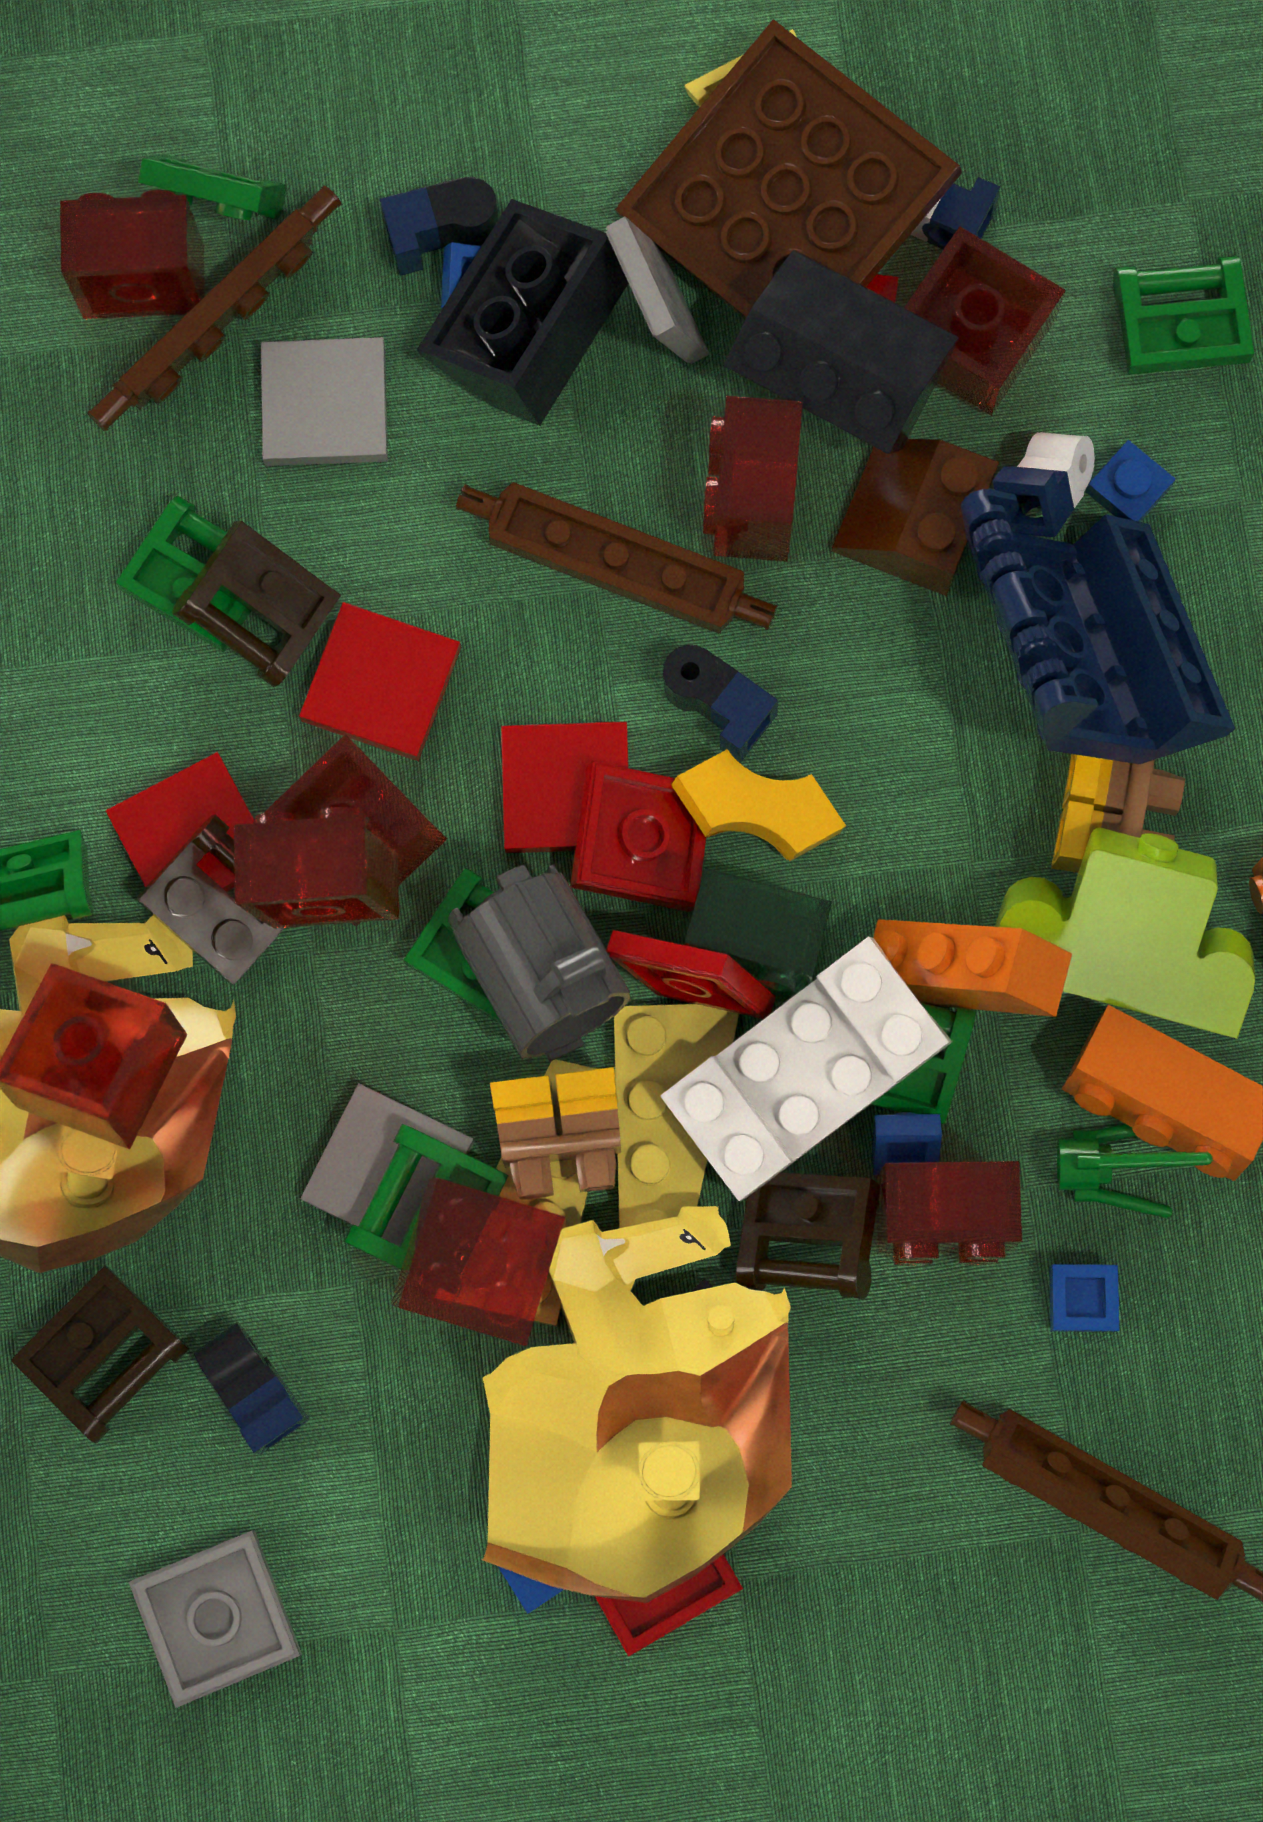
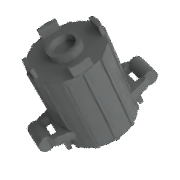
(540, 963)

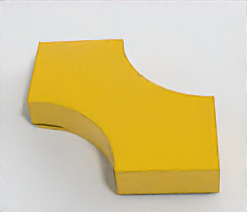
(782, 812)

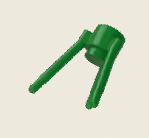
(1086, 1164)

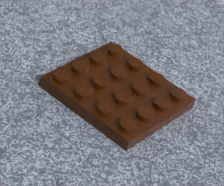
(785, 164)

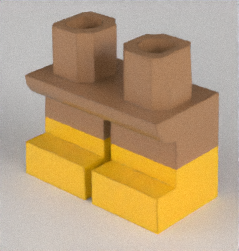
(1112, 798)
(529, 1129)

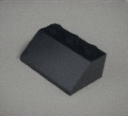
(526, 310)
(842, 352)

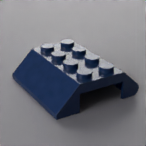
(1096, 636)

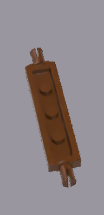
(201, 328)
(616, 557)
(1111, 1502)

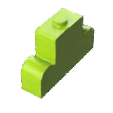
(1141, 932)

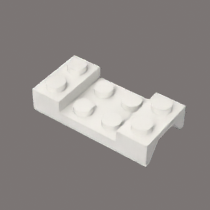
(805, 1069)

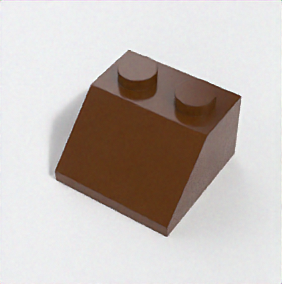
(910, 511)

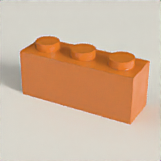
(976, 966)
(1168, 1093)

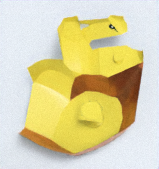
(75, 1193)
(651, 1432)

